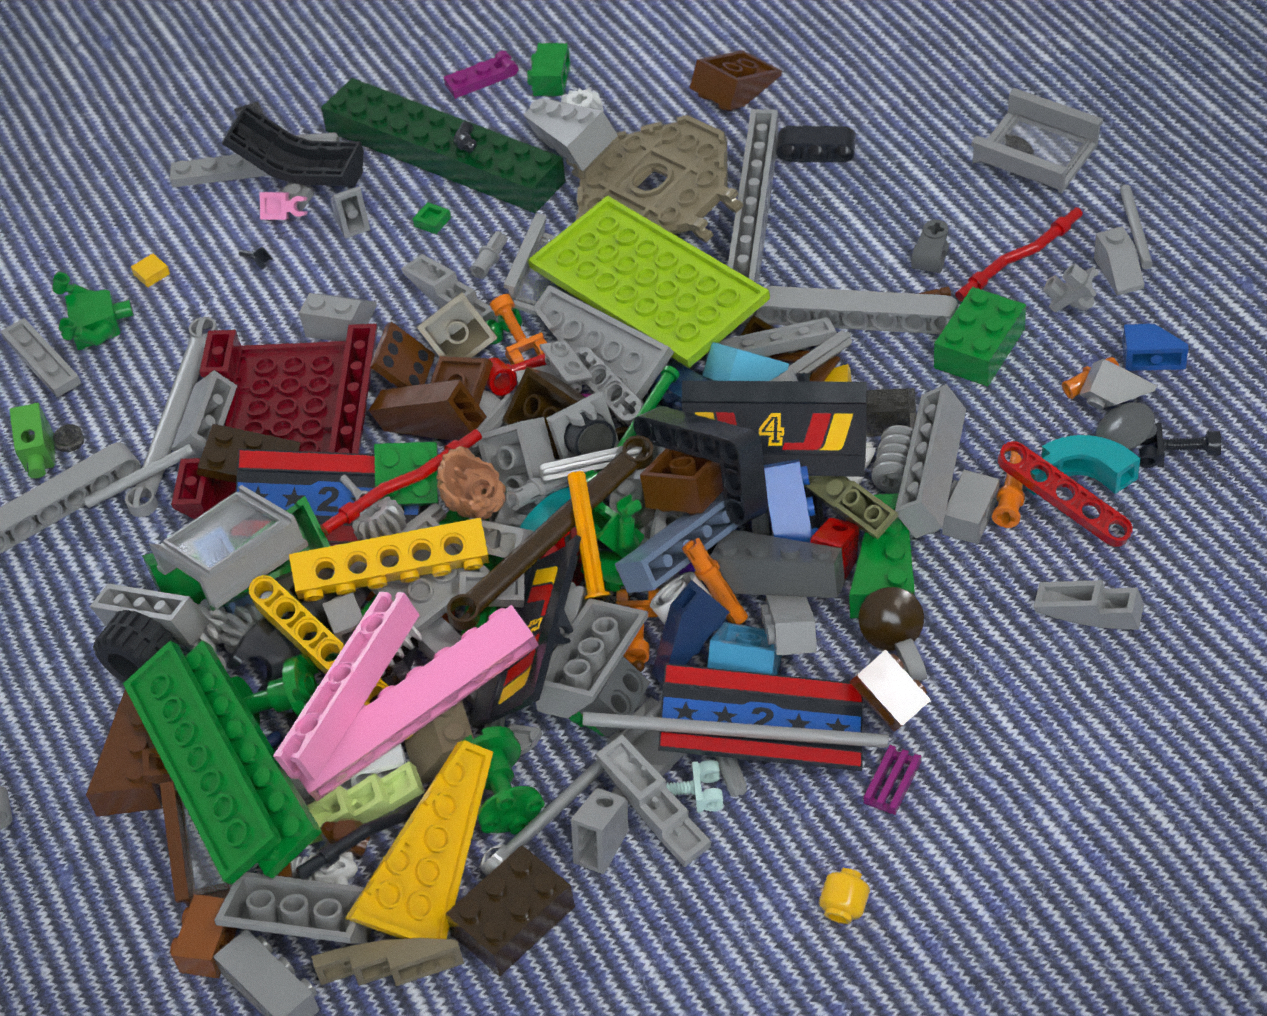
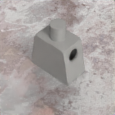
(599, 829)

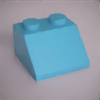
(734, 364)

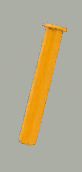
(586, 530)

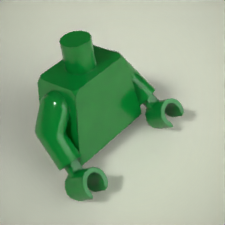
(91, 313)
(617, 530)

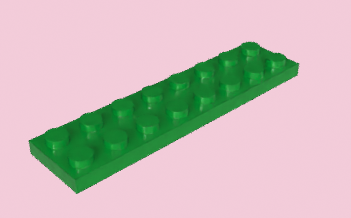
(202, 763)
(271, 782)

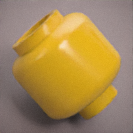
(844, 896)

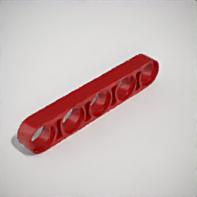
(1072, 507)

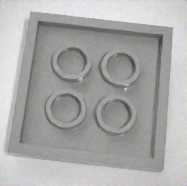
(429, 593)

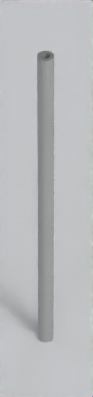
(735, 729)

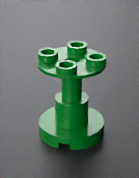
(285, 693)
(510, 806)

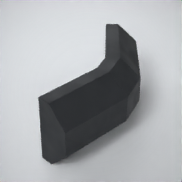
(291, 156)

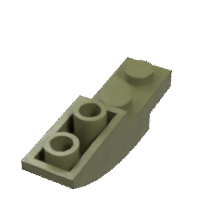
(853, 503)

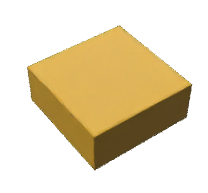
(150, 270)

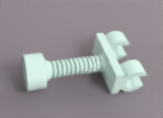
(707, 772)

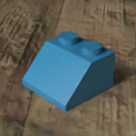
(742, 649)

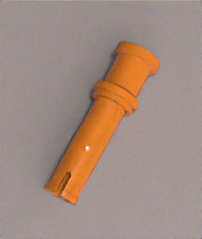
(1009, 499)

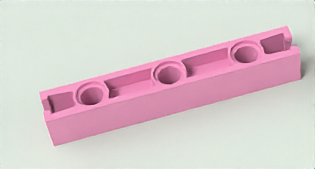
(346, 686)

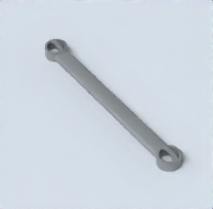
(171, 417)
(556, 805)

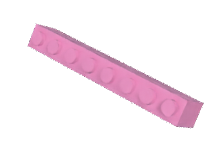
(425, 696)

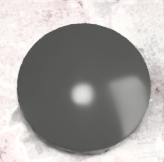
(1128, 424)

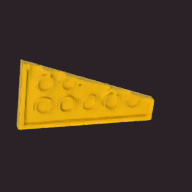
(427, 860)

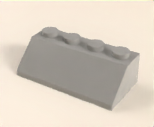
(584, 665)
(293, 908)

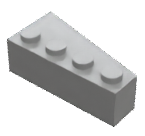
(571, 129)

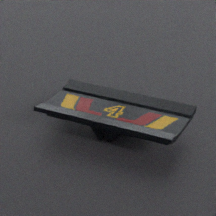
(794, 419)
(543, 612)

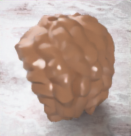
(469, 484)

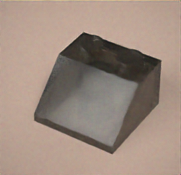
(890, 408)

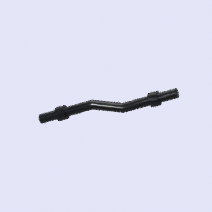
(330, 853)

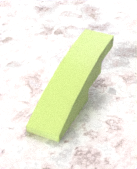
(369, 798)

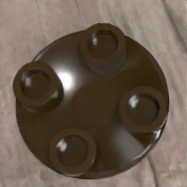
(890, 617)

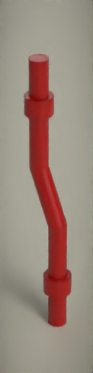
(1058, 228)
(351, 511)

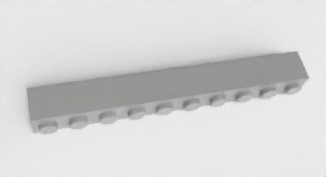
(755, 194)

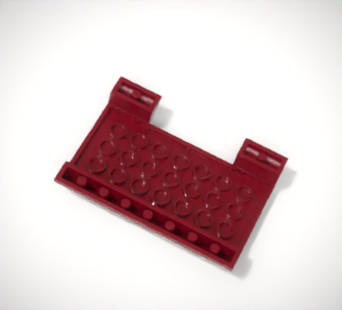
(288, 392)

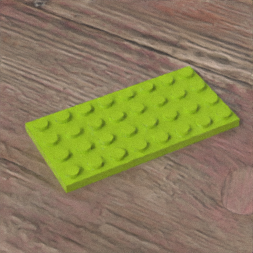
(649, 279)

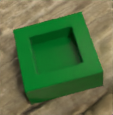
(431, 218)

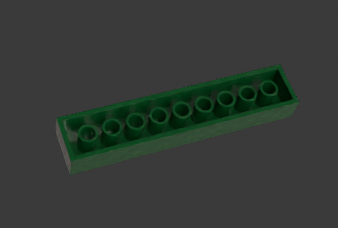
(425, 140)

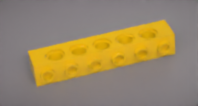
(372, 551)

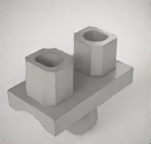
(1075, 291)

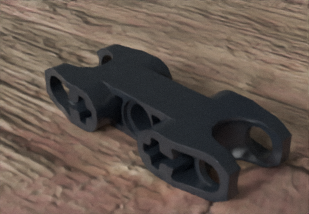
(271, 646)

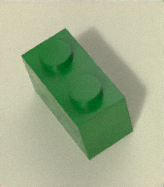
(549, 69)

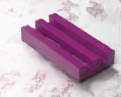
(901, 758)

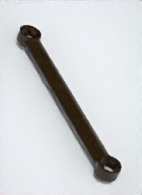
(547, 535)

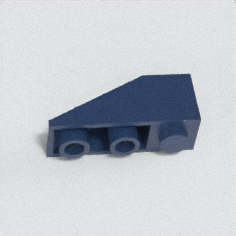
(688, 625)

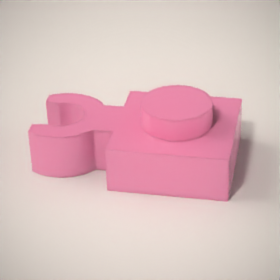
(277, 205)

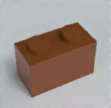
(200, 938)

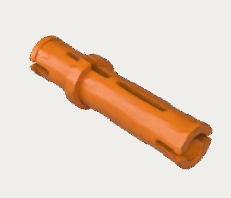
(708, 572)

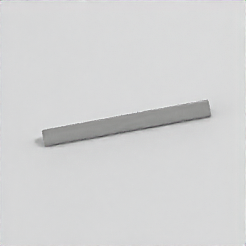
(1136, 227)
(139, 476)

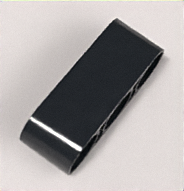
(816, 144)

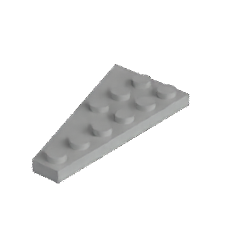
(623, 349)

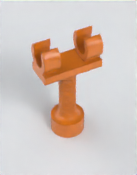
(503, 307)
(639, 648)

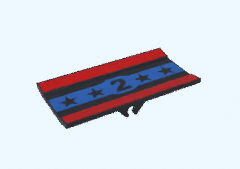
(290, 475)
(761, 700)

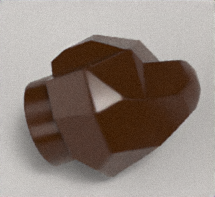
(336, 830)

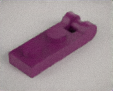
(481, 75)

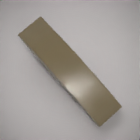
(401, 958)

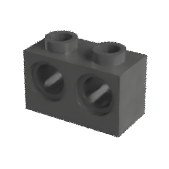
(620, 694)

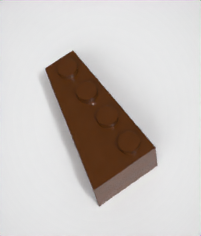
(118, 777)

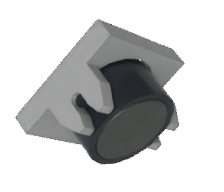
(582, 428)

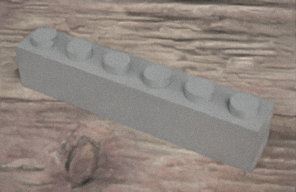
(931, 462)

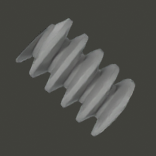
(891, 458)

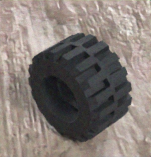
(129, 643)

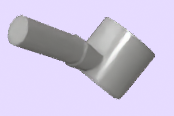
(356, 492)

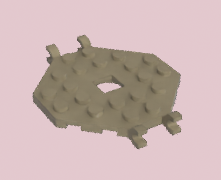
(684, 152)

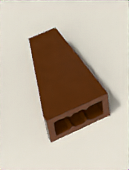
(428, 410)

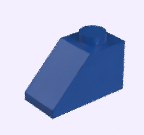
(1152, 348)

